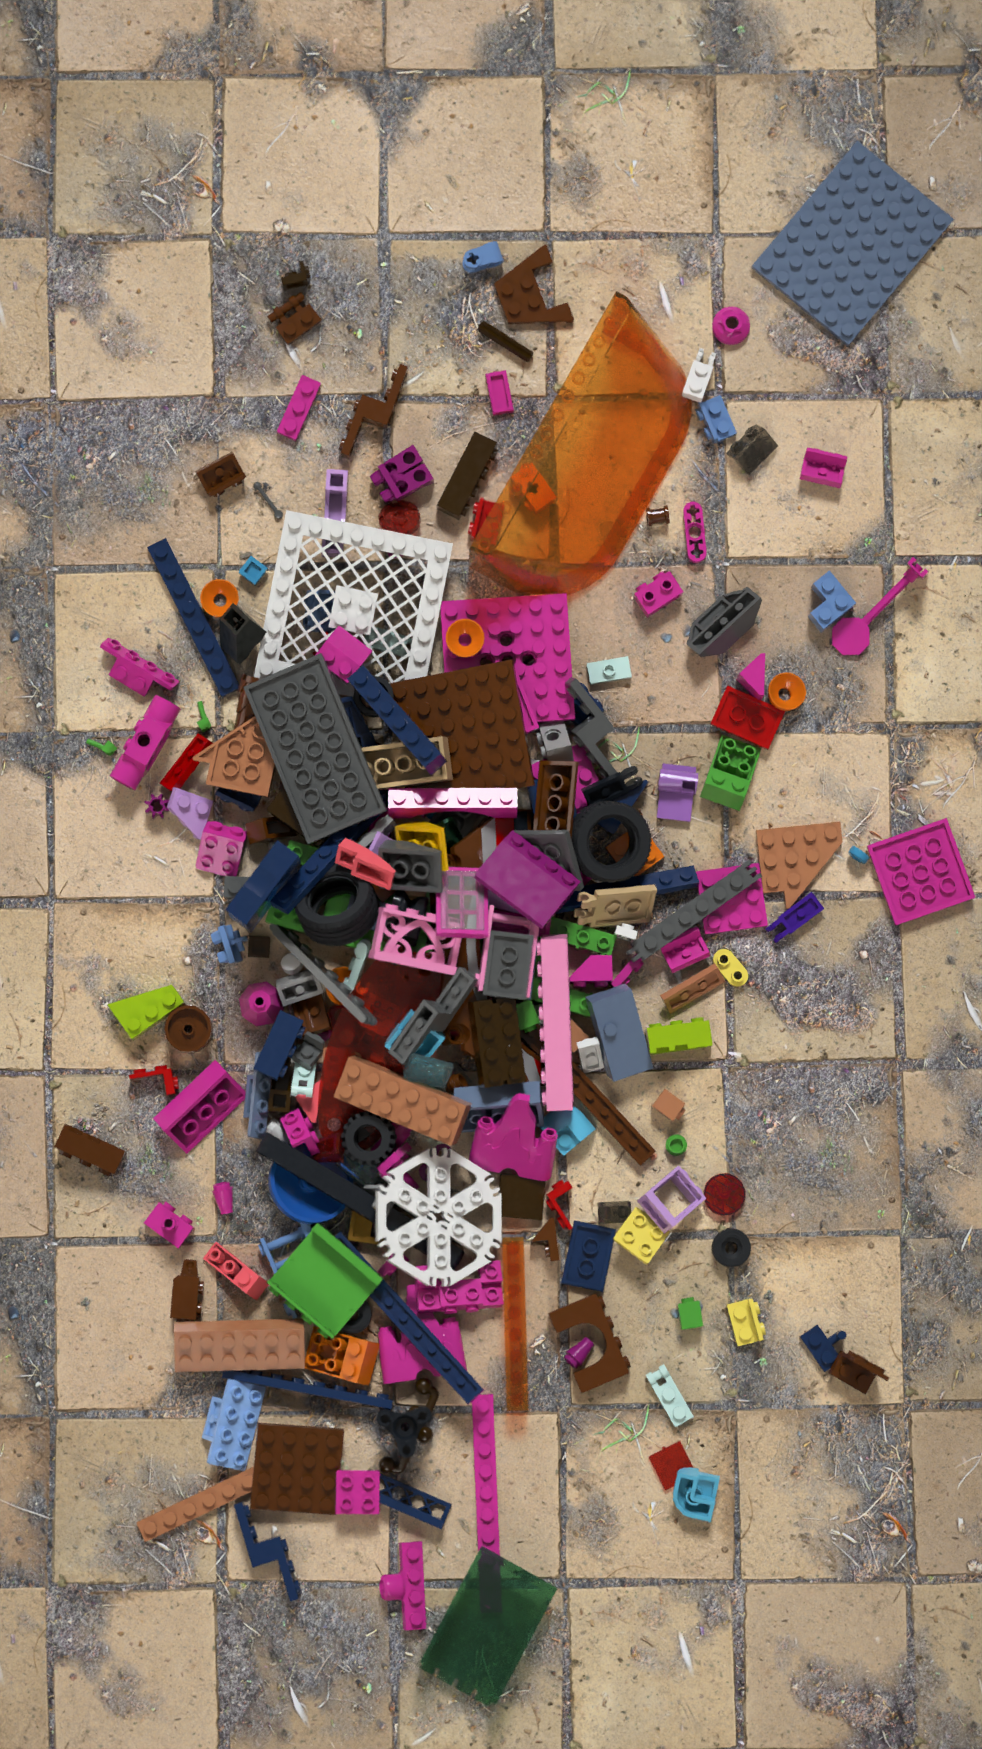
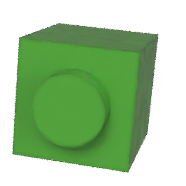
(527, 1016)
(689, 1313)

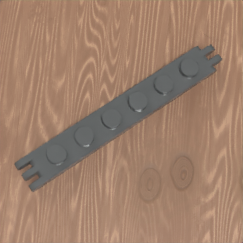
(693, 912)
(324, 975)

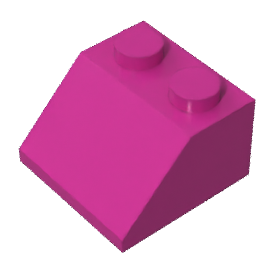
(343, 654)

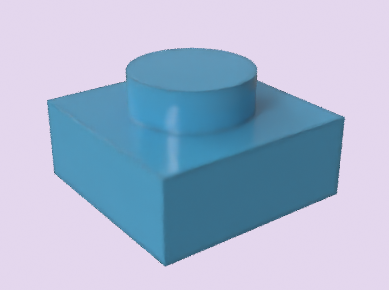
(253, 570)

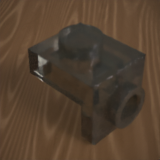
(613, 1212)

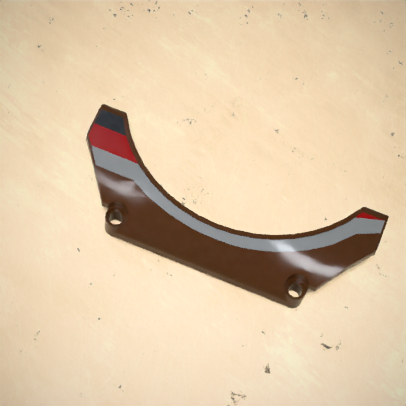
(472, 853)

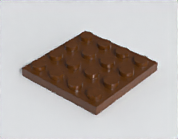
(296, 1468)

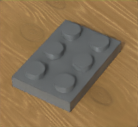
(508, 965)

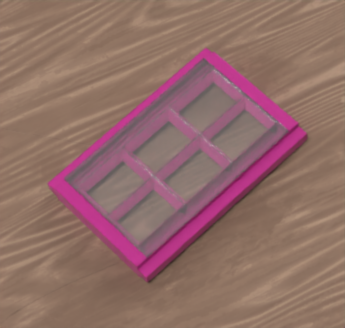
(462, 905)

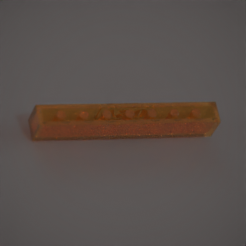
(515, 1323)

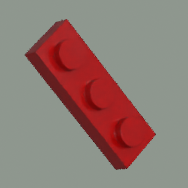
(185, 764)

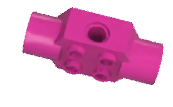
(138, 759)

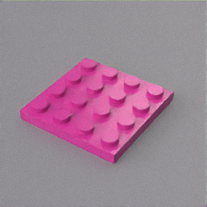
(920, 871)

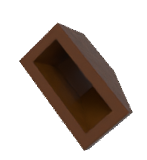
(267, 830)

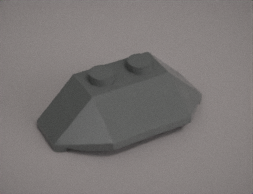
(724, 622)

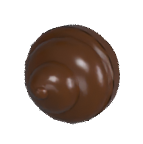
(454, 1081)

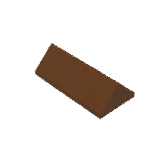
(555, 795)

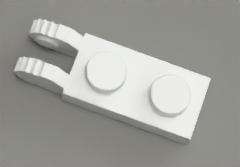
(698, 377)

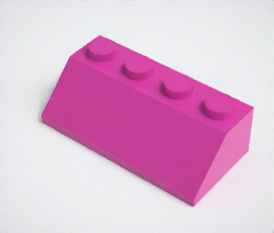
(200, 1107)

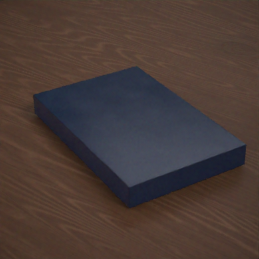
(588, 1256)

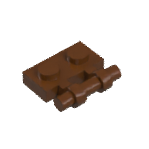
(298, 323)

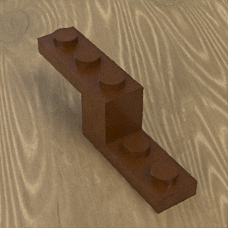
(373, 411)

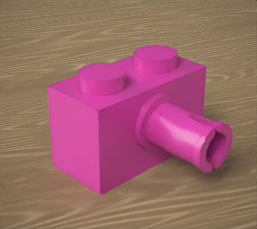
(169, 1224)

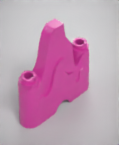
(513, 1142)
(403, 1360)

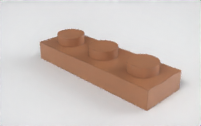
(692, 988)

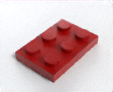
(747, 717)

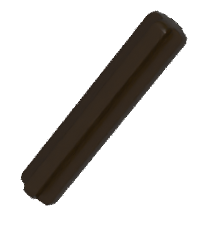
(505, 341)

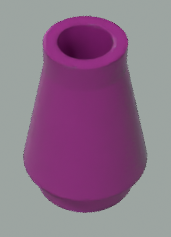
(578, 1353)

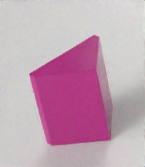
(753, 677)

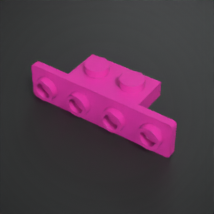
(134, 670)

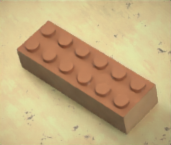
(402, 1100)
(239, 1345)

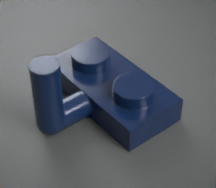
(821, 1346)

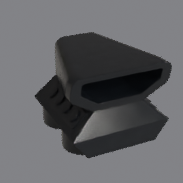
(403, 901)

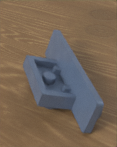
(257, 1103)

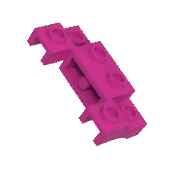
(464, 1294)

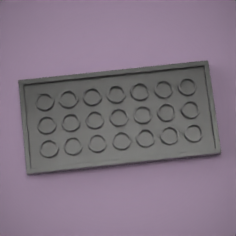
(315, 748)

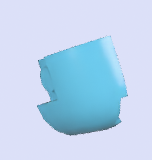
(429, 1044)
(570, 1127)
(695, 1493)

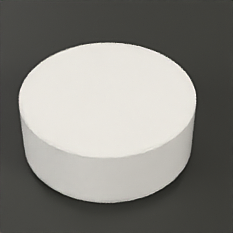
(291, 964)

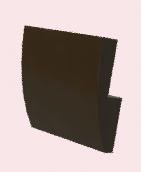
(521, 1197)

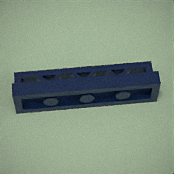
(410, 1510)

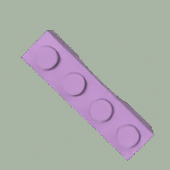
(335, 503)

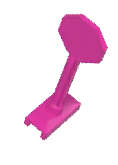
(852, 635)

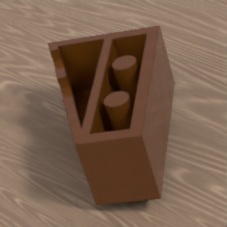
(89, 1150)

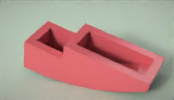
(365, 864)

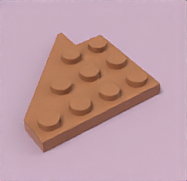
(240, 761)
(795, 856)

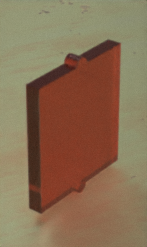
(668, 1462)

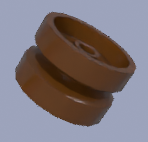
(201, 1029)

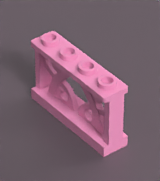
(390, 951)

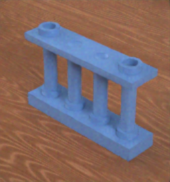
(265, 1249)

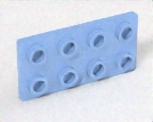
(233, 1423)

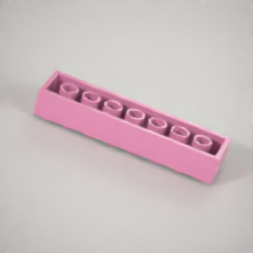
(557, 1022)

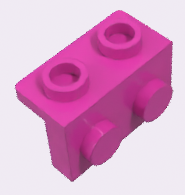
(823, 467)
(685, 950)
(299, 1131)

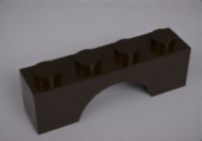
(280, 1090)

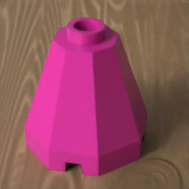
(265, 1013)

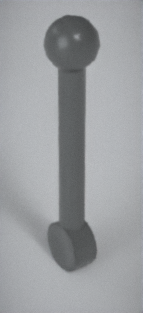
(278, 514)

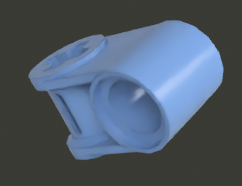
(485, 256)

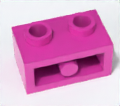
(657, 593)

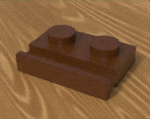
(313, 1013)

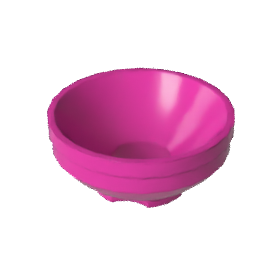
(727, 335)

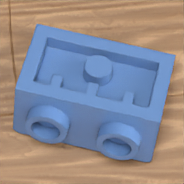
(716, 419)
(320, 613)

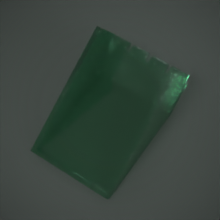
(486, 1627)

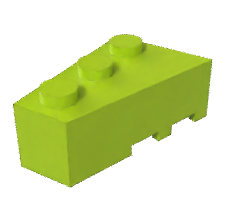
(146, 1010)

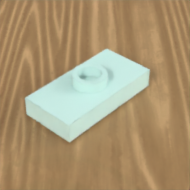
(609, 670)

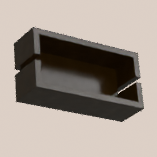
(496, 1042)

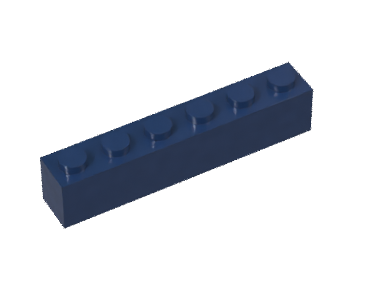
(397, 720)

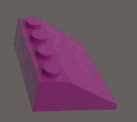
(527, 879)

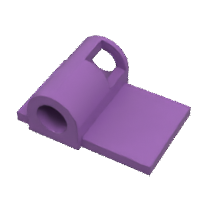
(676, 792)

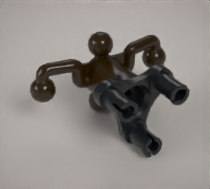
(416, 1418)

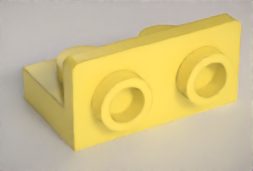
(745, 1322)

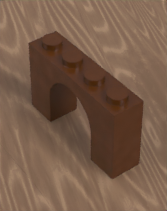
(612, 1363)

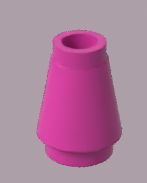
(224, 1197)

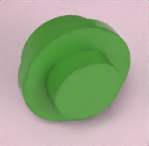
(676, 1145)

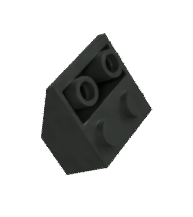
(239, 633)

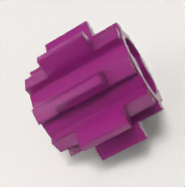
(151, 809)

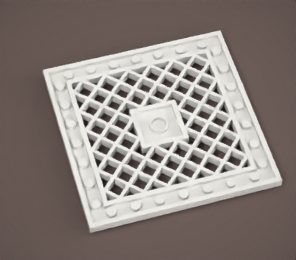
(353, 607)

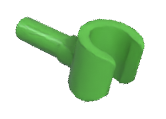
(204, 723)
(109, 748)

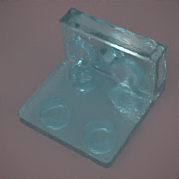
(427, 1070)

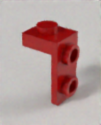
(171, 1082)
(558, 1189)

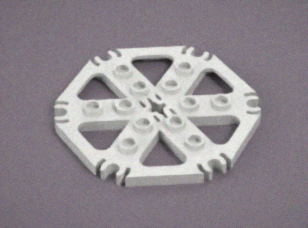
(421, 1227)

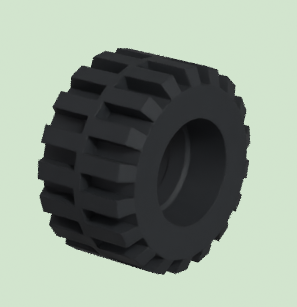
(350, 1144)

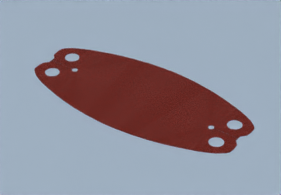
(389, 1001)

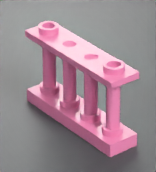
(509, 919)

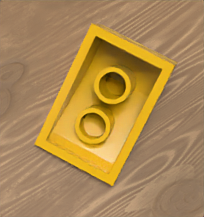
(425, 835)

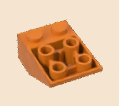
(342, 1356)

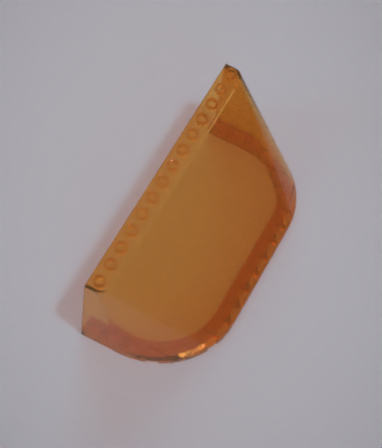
(589, 463)

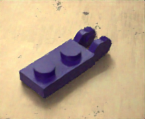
(797, 916)

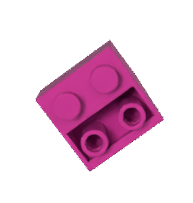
(595, 971)

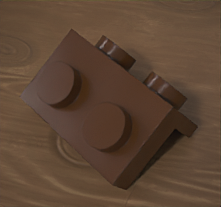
(221, 475)

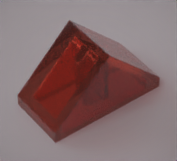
(330, 1149)

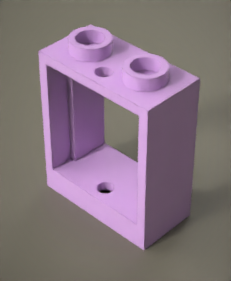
(659, 1212)

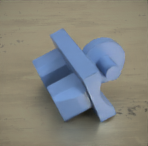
(232, 943)

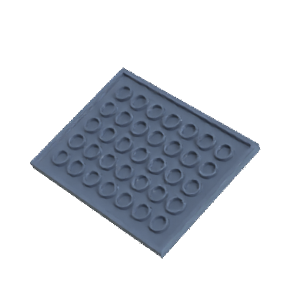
(852, 243)

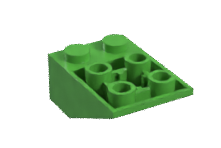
(730, 772)

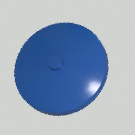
(301, 1200)

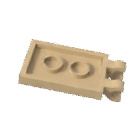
(616, 906)

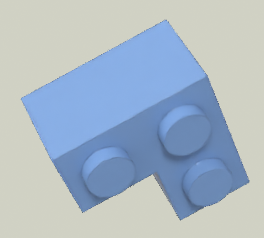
(835, 601)

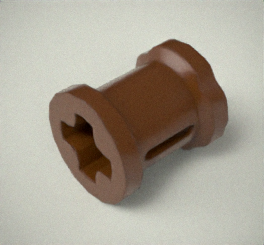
(657, 515)

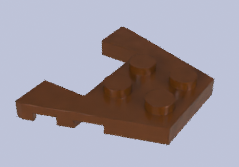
(522, 297)

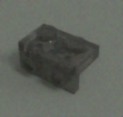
(752, 448)

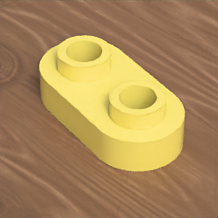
(729, 968)

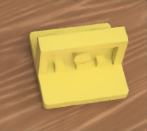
(640, 1235)

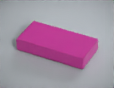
(499, 392)

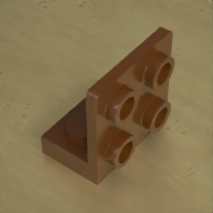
(856, 1371)

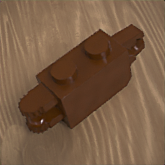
(186, 1293)

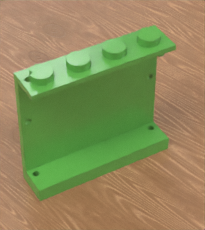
(324, 1281)

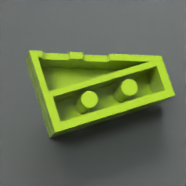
(678, 1036)

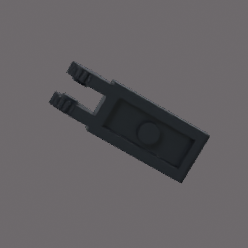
(612, 786)

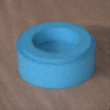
(858, 855)

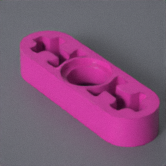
(698, 516)

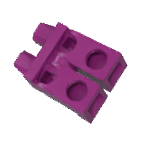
(403, 475)

